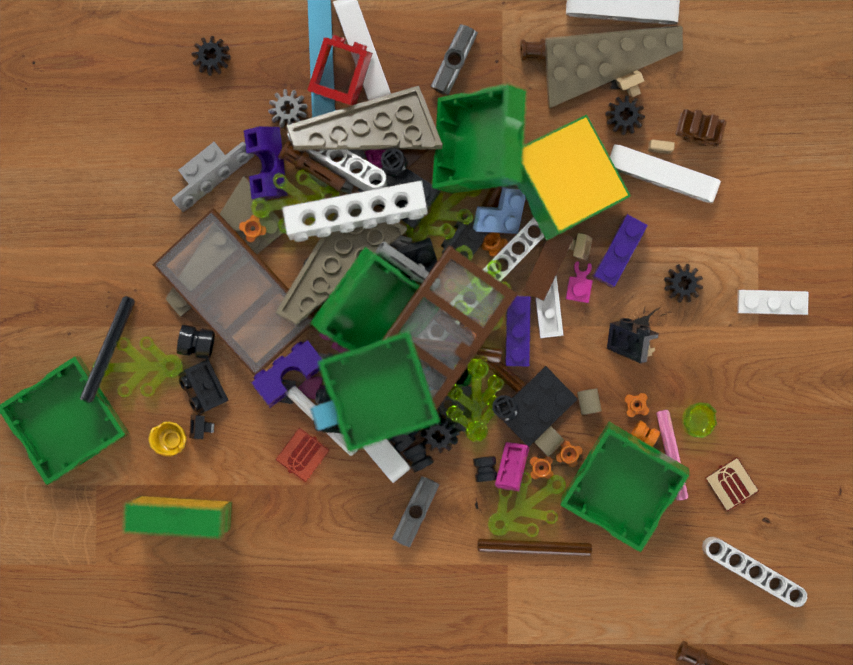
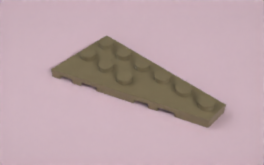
(591, 60)
(381, 123)
(234, 212)
(329, 264)

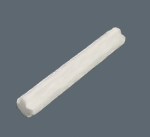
(305, 404)

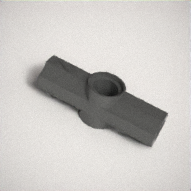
(461, 47)
(410, 525)

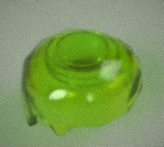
(699, 419)

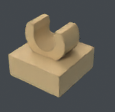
(630, 82)
(581, 246)

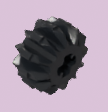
(211, 63)
(618, 109)
(676, 278)
(434, 438)

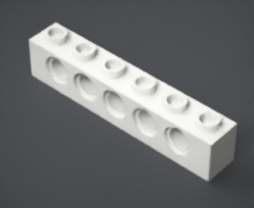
(343, 205)

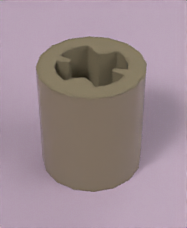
(589, 401)
(549, 441)

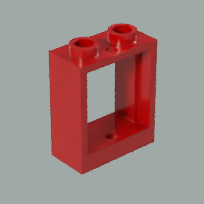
(358, 77)

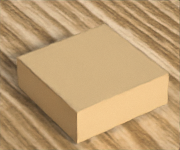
(661, 146)

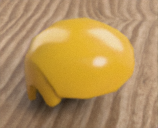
(167, 439)

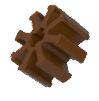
(700, 128)

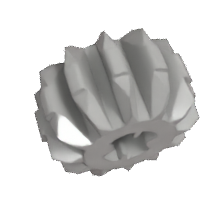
(281, 104)

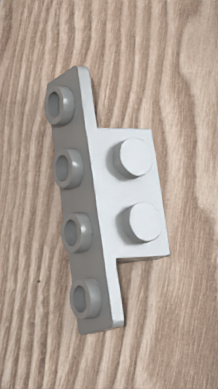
(208, 171)

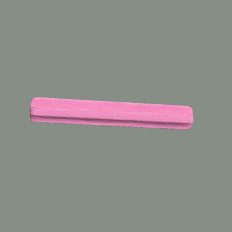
(669, 444)

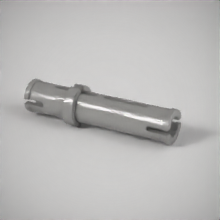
(415, 271)

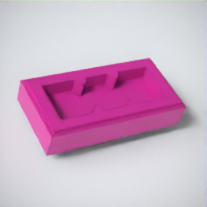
(512, 466)

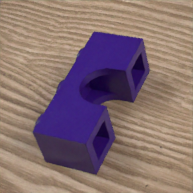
(267, 145)
(620, 251)
(518, 332)
(269, 382)

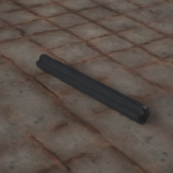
(107, 349)

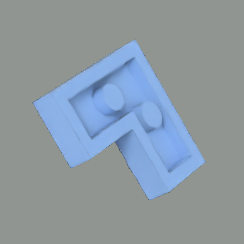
(505, 217)

